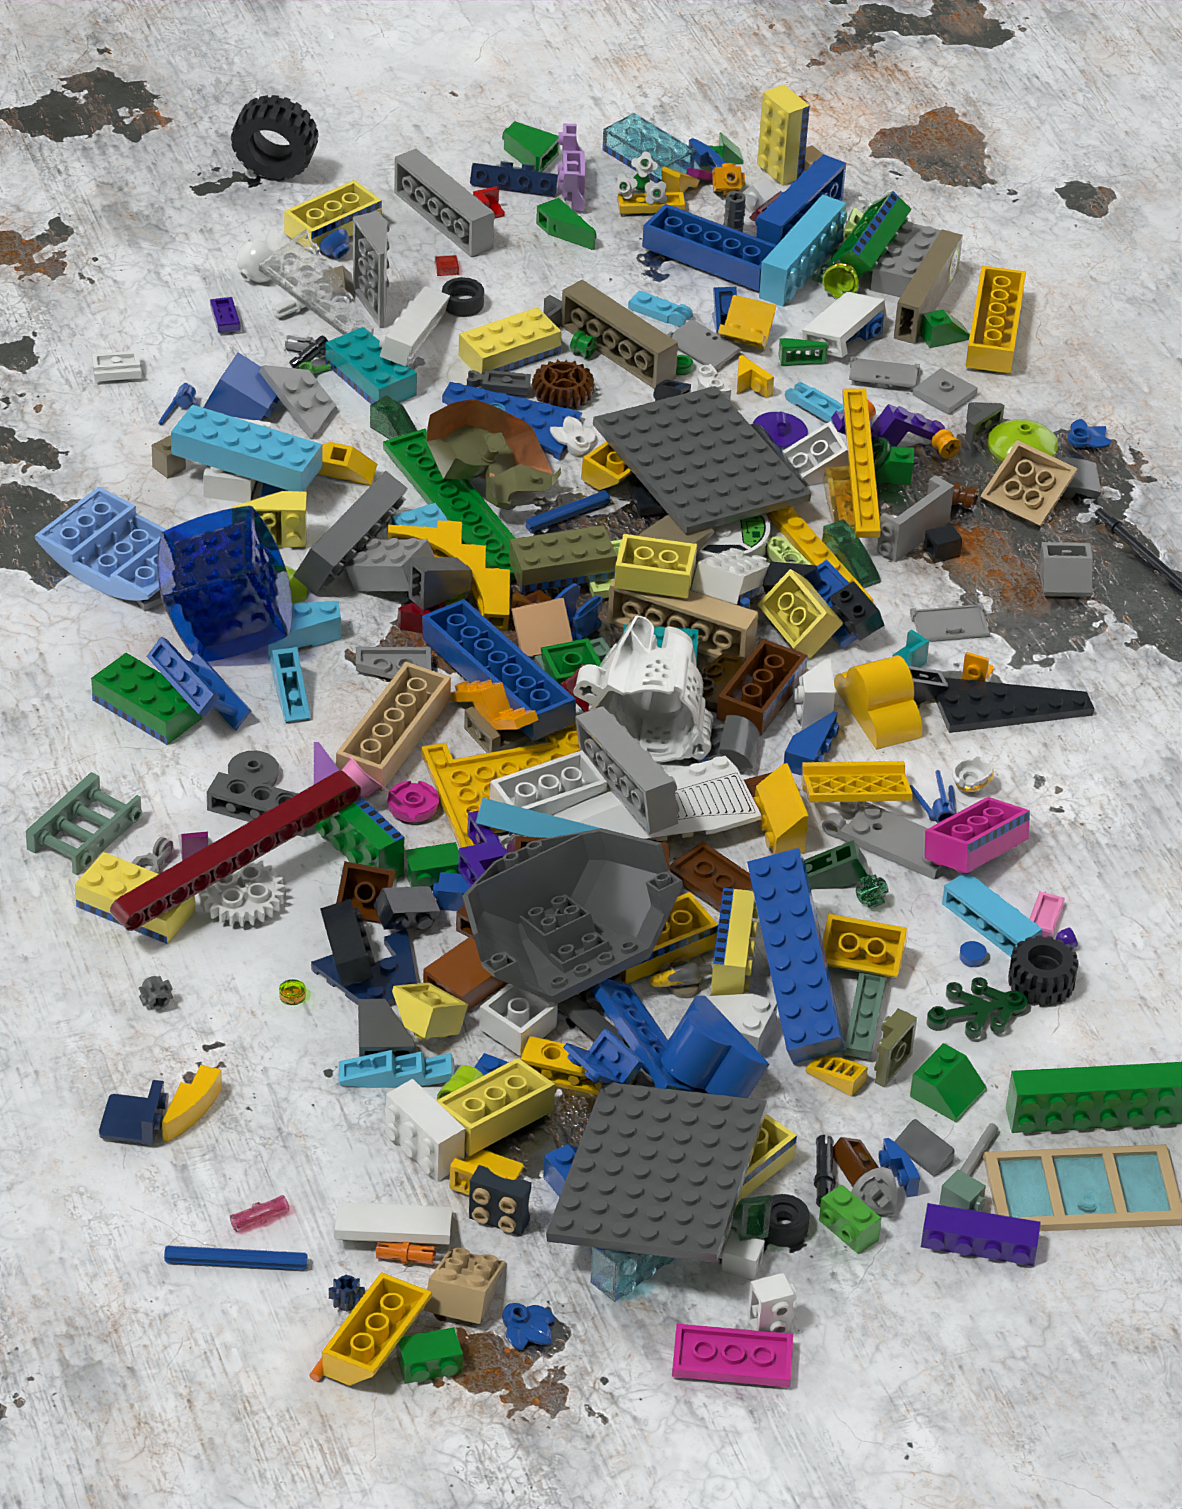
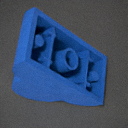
(712, 1053)

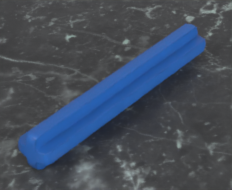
(567, 511)

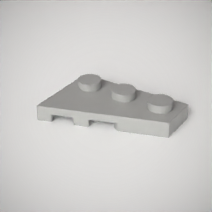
(389, 660)

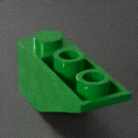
(563, 223)

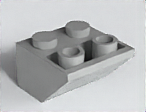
(1066, 569)

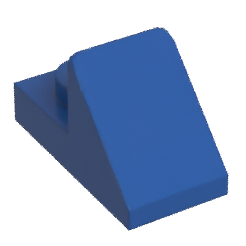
(722, 299)

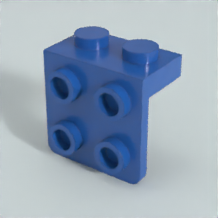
(606, 1059)

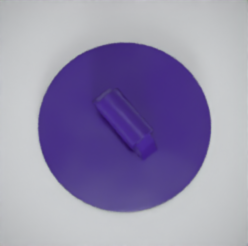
(782, 427)

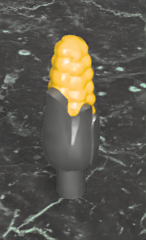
(683, 975)

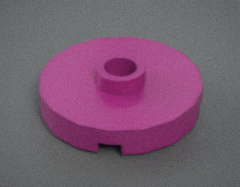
(413, 801)

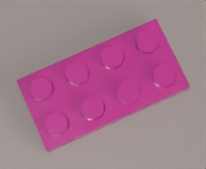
(732, 1355)

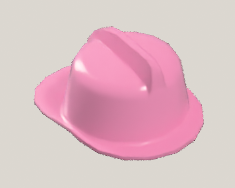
(367, 783)

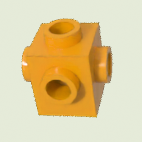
(720, 180)

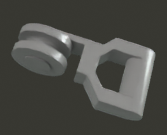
(161, 851)

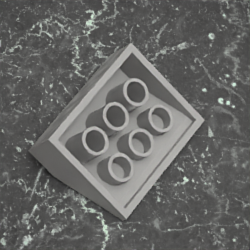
(371, 263)

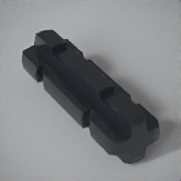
(309, 352)

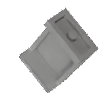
(908, 529)

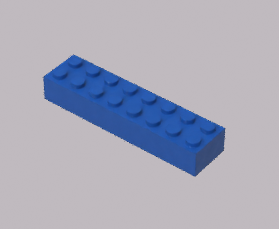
(485, 654)
(796, 956)

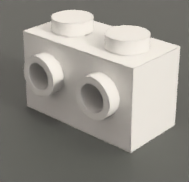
(771, 1304)

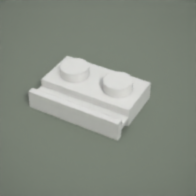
(116, 366)

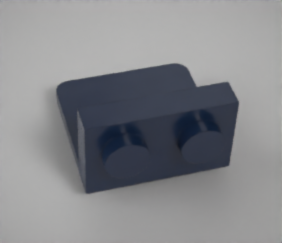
(134, 1117)

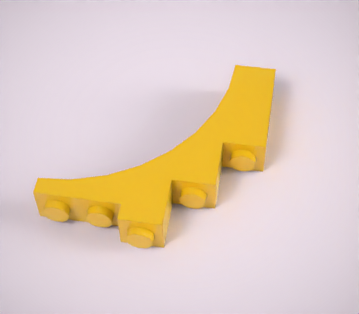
(488, 585)

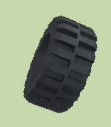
(280, 117)

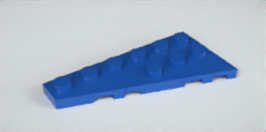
(536, 414)

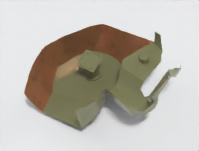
(489, 443)

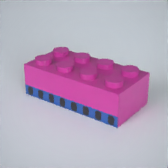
(977, 834)

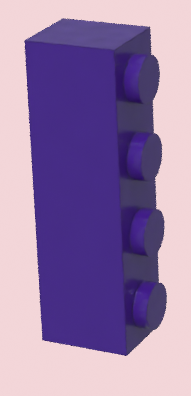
(980, 1234)

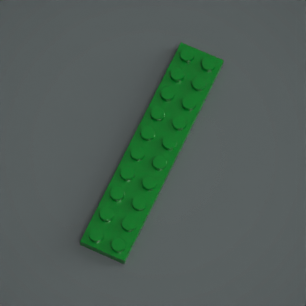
(453, 496)

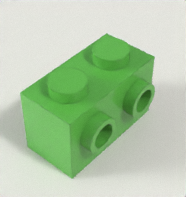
(850, 1219)

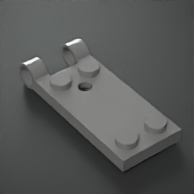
(896, 840)

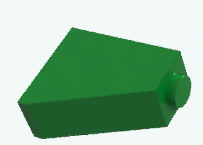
(530, 145)

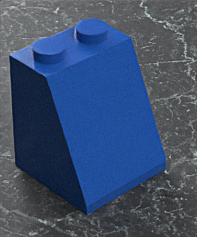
(242, 391)

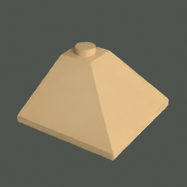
(1029, 483)

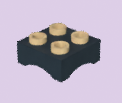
(499, 1201)

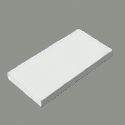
(393, 1223)

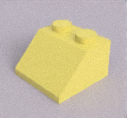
(429, 1010)

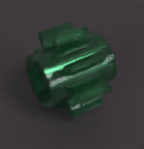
(872, 890)

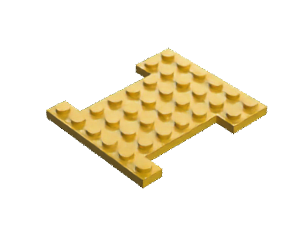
(467, 780)

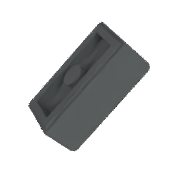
(925, 1147)

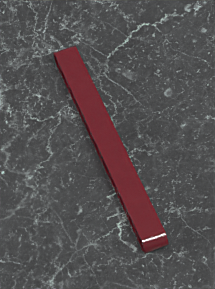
(234, 851)

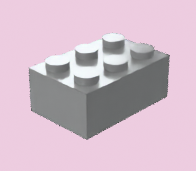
(385, 564)

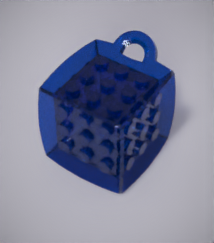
(224, 584)

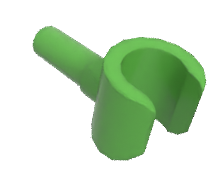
(308, 366)

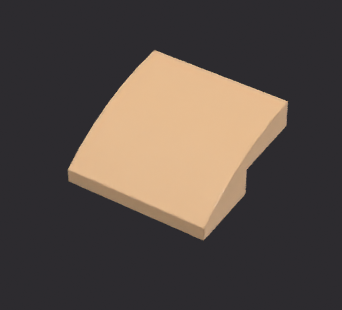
(541, 625)

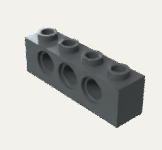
(243, 797)

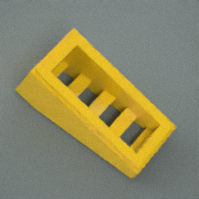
(849, 1081)

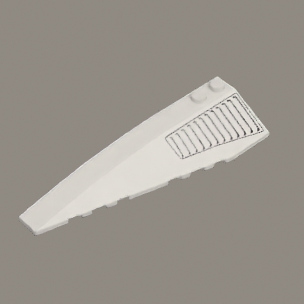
(708, 796)

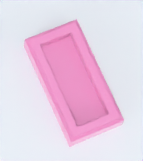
(1047, 912)

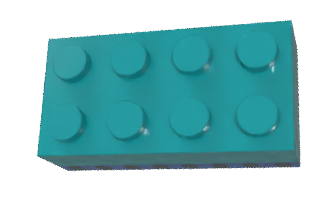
(358, 362)

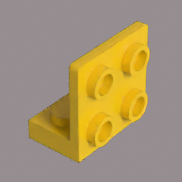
(748, 322)
(462, 1171)

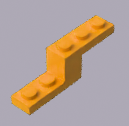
(493, 704)

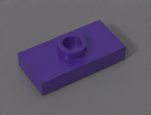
(225, 314)

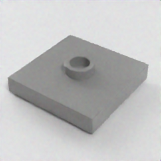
(945, 391)

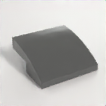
(1085, 480)

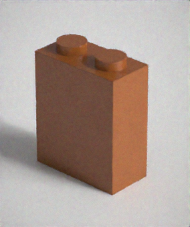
(462, 974)

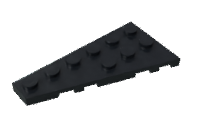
(986, 705)

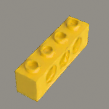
(552, 1062)

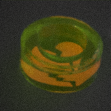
(292, 992)

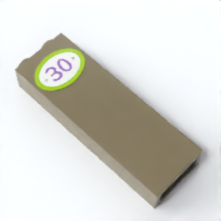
(928, 285)

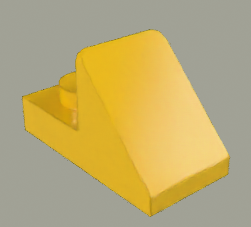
(677, 181)
(753, 377)

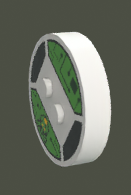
(746, 535)

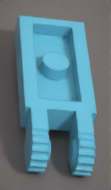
(660, 308)
(813, 401)

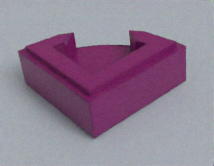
(701, 174)

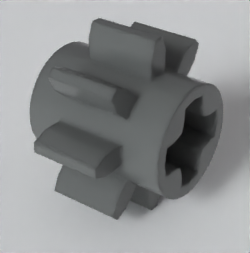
(155, 992)

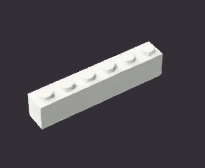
(413, 326)

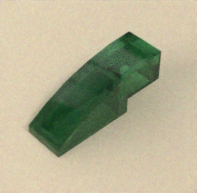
(850, 552)
(752, 1218)

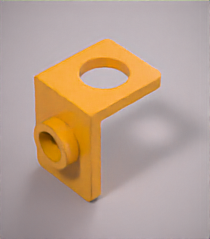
(976, 667)

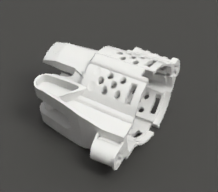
(633, 688)

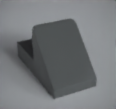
(982, 419)

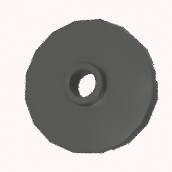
(255, 766)

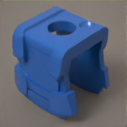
(586, 618)

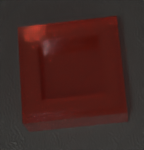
(446, 265)

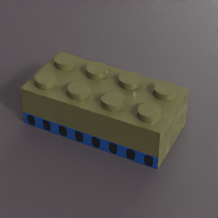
(562, 558)

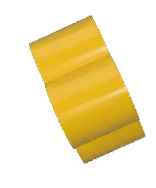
(882, 700)

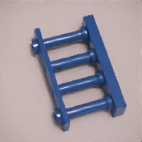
(198, 683)

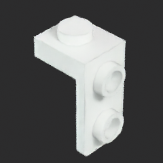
(759, 193)

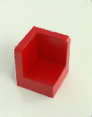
(490, 198)

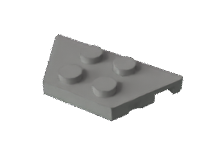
(300, 395)

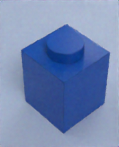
(450, 891)

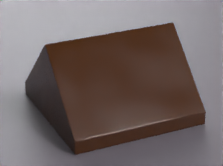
(363, 886)

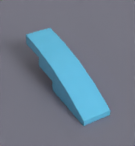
(388, 1071)

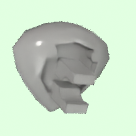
(877, 1190)

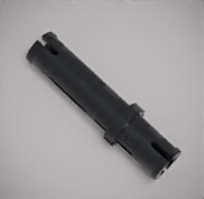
(824, 1179)

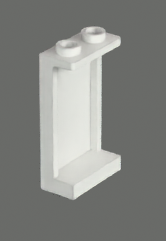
(843, 320)

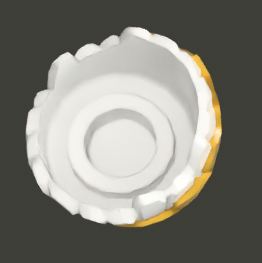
(972, 774)

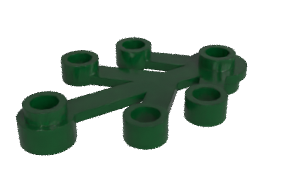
(1011, 1003)

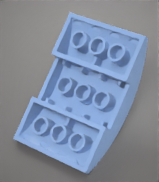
(106, 546)

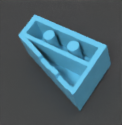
(311, 625)

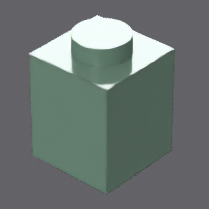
(963, 1192)

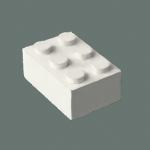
(424, 1129)

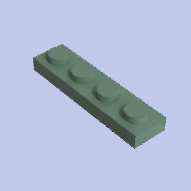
(864, 1015)

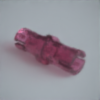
(276, 1207)

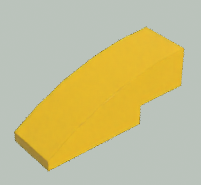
(191, 1102)

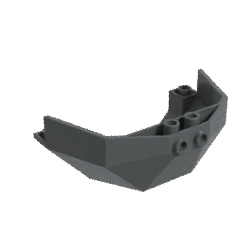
(571, 910)

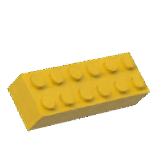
(995, 319)

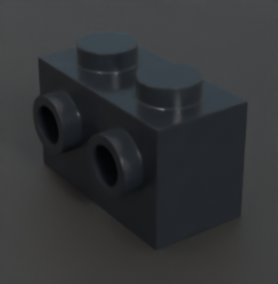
(856, 611)
(406, 908)

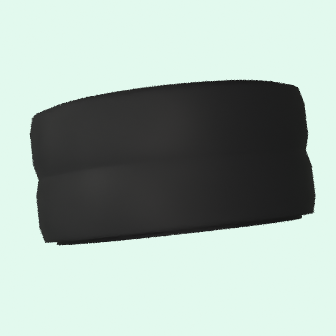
(794, 1232)

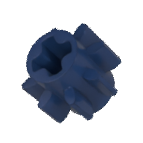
(346, 1292)

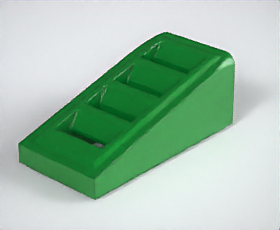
(794, 358)

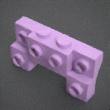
(572, 169)

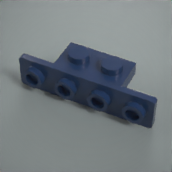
(514, 178)

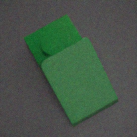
(727, 150)

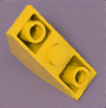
(347, 464)

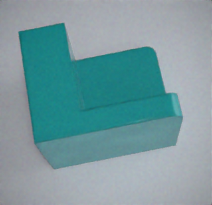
(915, 651)

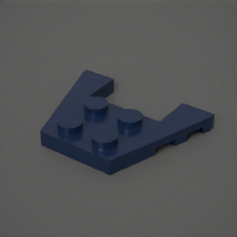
(386, 974)

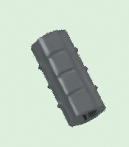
(735, 210)

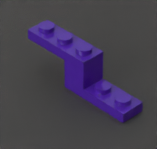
(895, 424)
(478, 857)

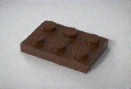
(708, 872)

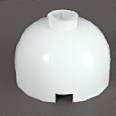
(249, 258)

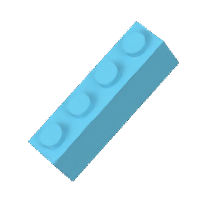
(988, 913)

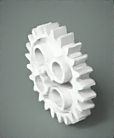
(245, 895)

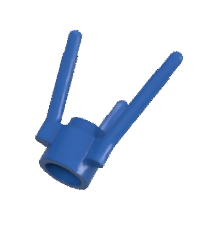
(184, 398)
(942, 807)

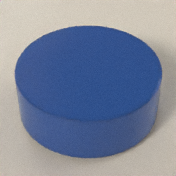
(972, 953)

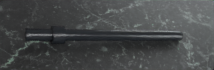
(1115, 526)

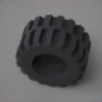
(1043, 970)

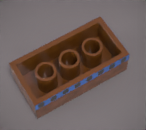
(762, 684)

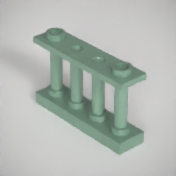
(74, 805)

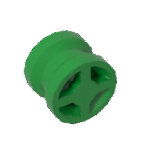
(584, 344)

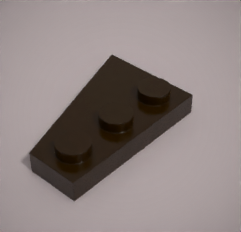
(717, 676)

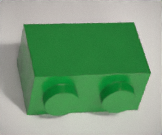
(425, 863)
(429, 1355)

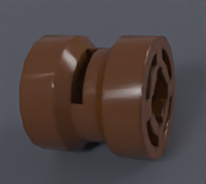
(965, 496)

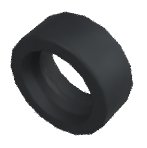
(464, 286)

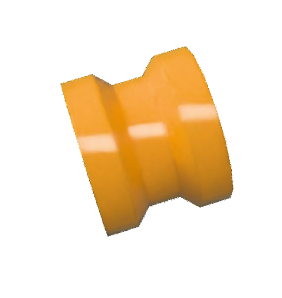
(946, 443)

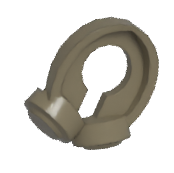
(682, 992)

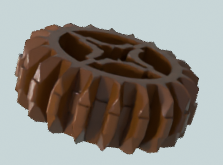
(563, 384)

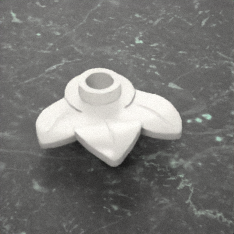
(574, 436)

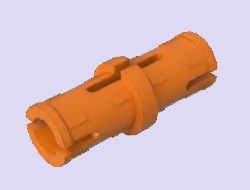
(406, 1252)

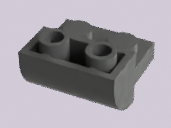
(736, 741)

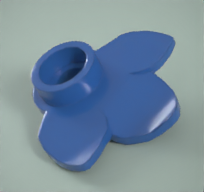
(1084, 435)
(531, 1325)

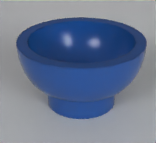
(336, 244)

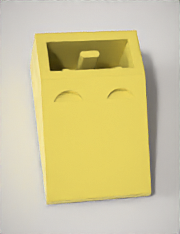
(284, 516)

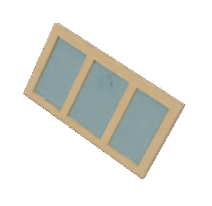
(1086, 1187)

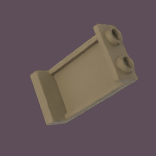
(489, 738)

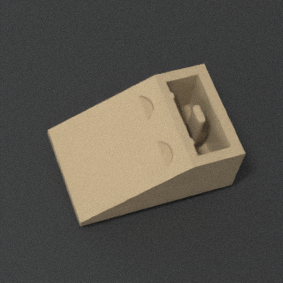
(464, 1285)

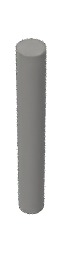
(979, 1149)

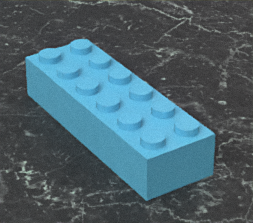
(802, 250)
(246, 449)

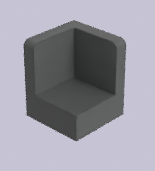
(553, 309)

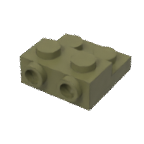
(895, 1046)

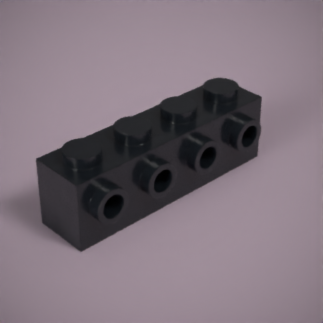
(348, 942)

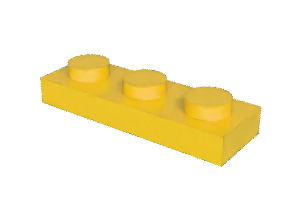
(638, 204)

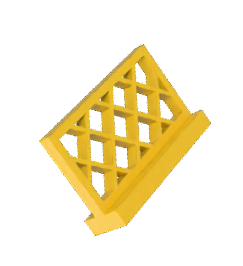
(858, 779)

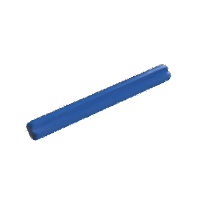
(235, 1257)

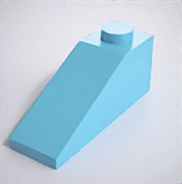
(289, 684)

